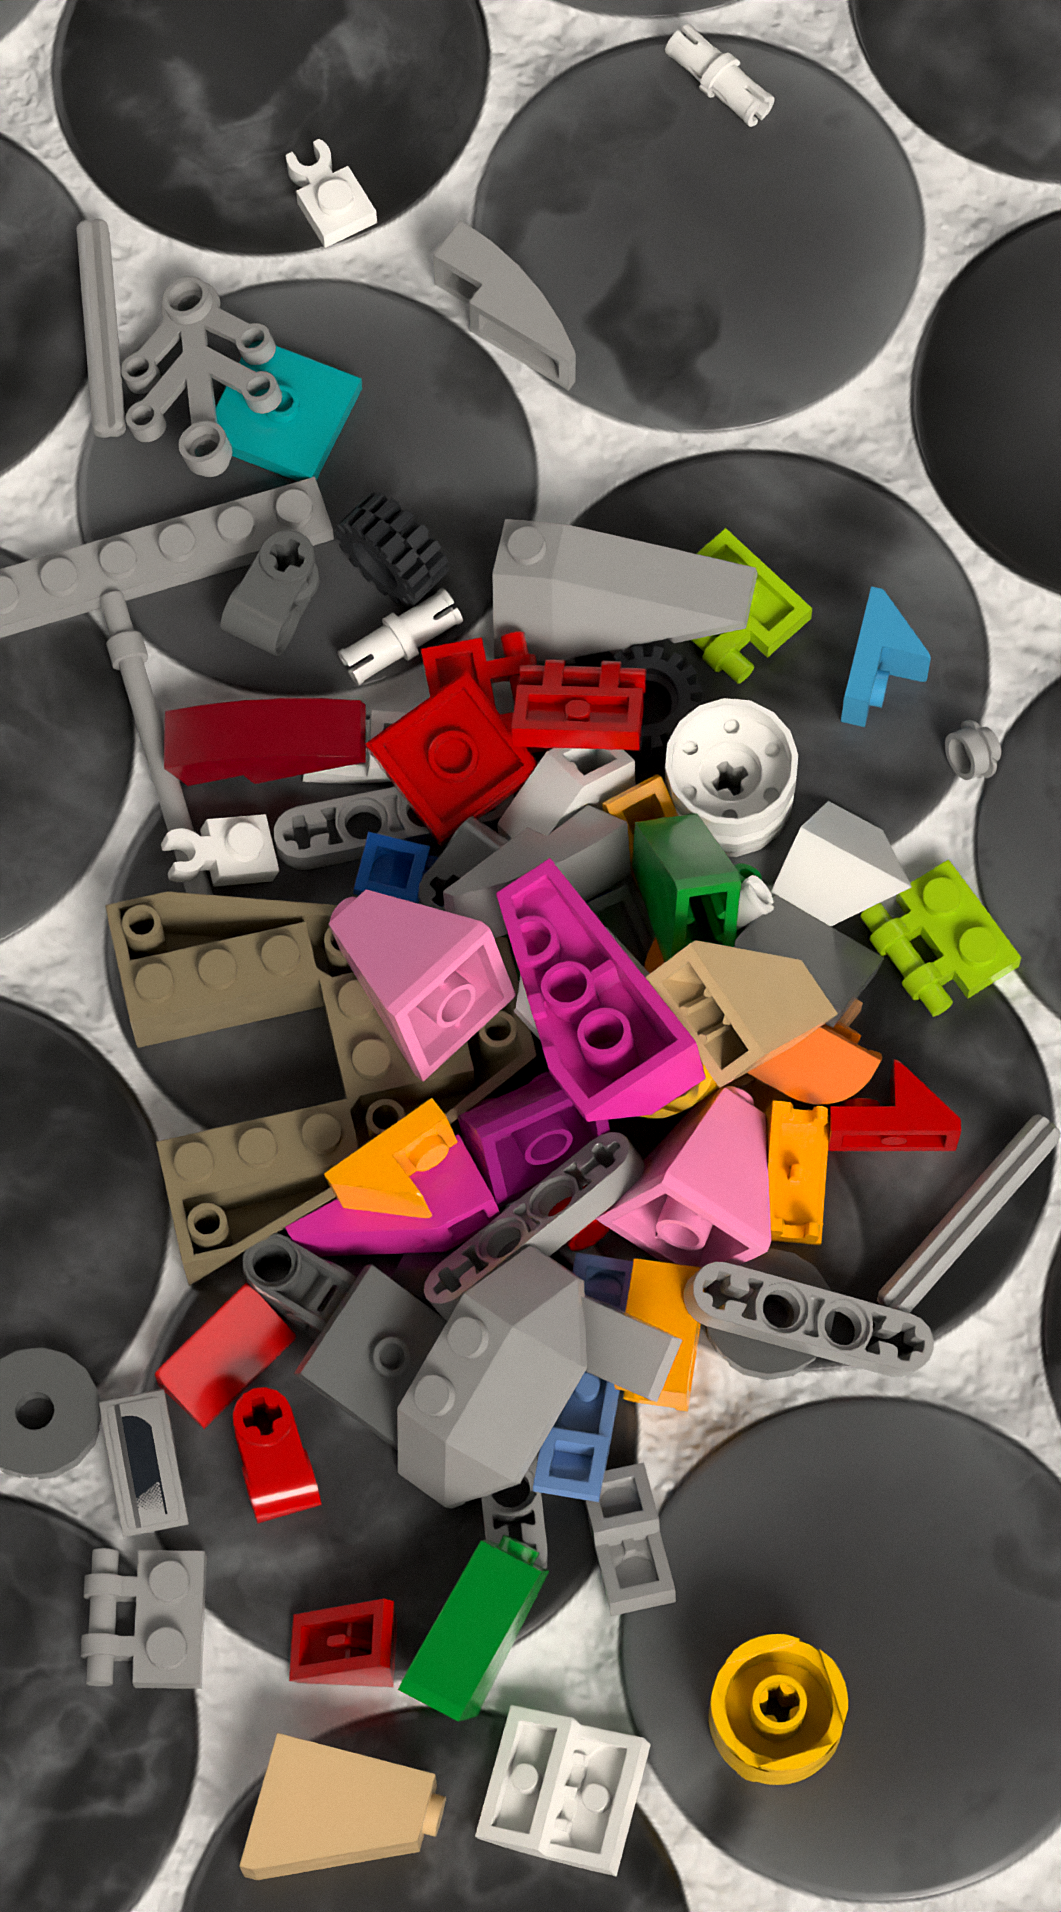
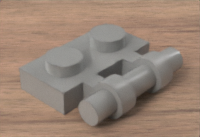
(167, 1618)

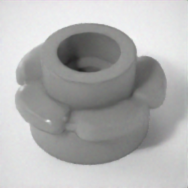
(973, 751)

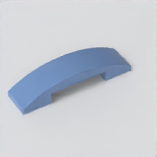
(578, 1445)

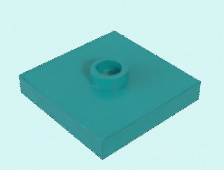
(304, 426)

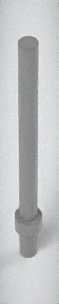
(129, 655)

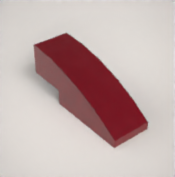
(263, 738)

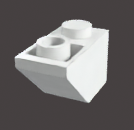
(564, 785)

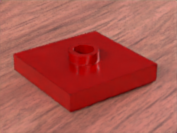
(452, 757)

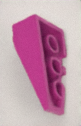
(595, 1013)

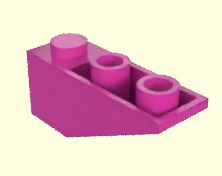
(452, 1192)

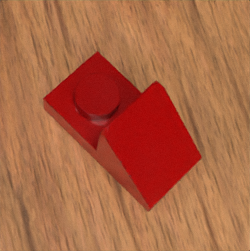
(911, 1123)

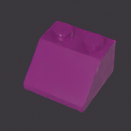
(525, 1136)

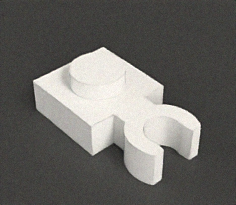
(330, 200)
(230, 847)

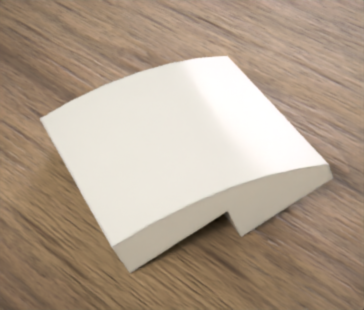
(563, 1790)

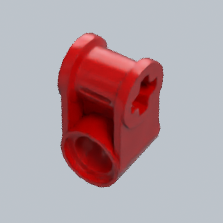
(274, 1464)

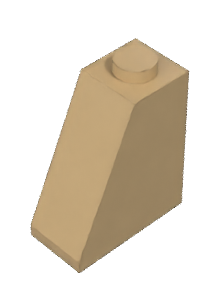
(740, 1004)
(336, 1810)

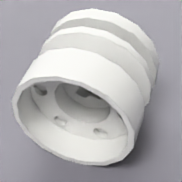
(746, 748)

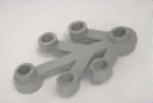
(188, 311)

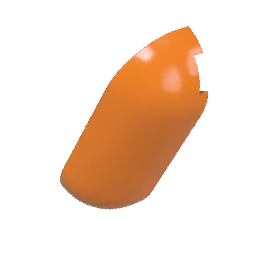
(817, 1069)

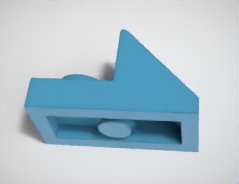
(883, 649)

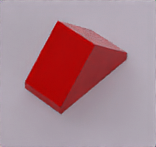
(345, 1645)

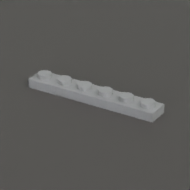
(157, 556)

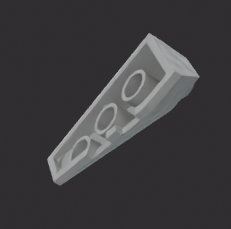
(606, 592)

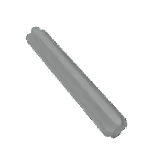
(101, 328)
(970, 1215)

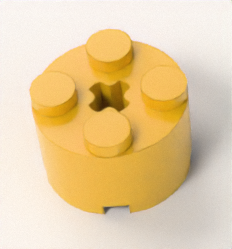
(799, 1678)

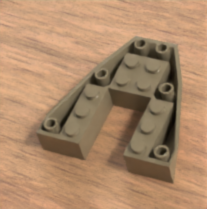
(235, 961)

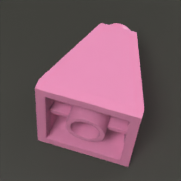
(424, 972)
(702, 1187)

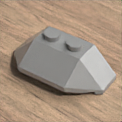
(494, 1381)

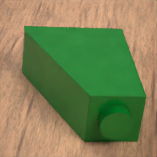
(685, 883)
(476, 1629)

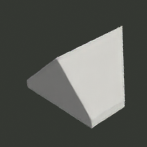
(839, 867)

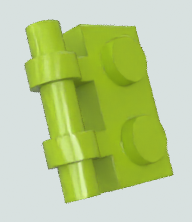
(772, 619)
(954, 927)

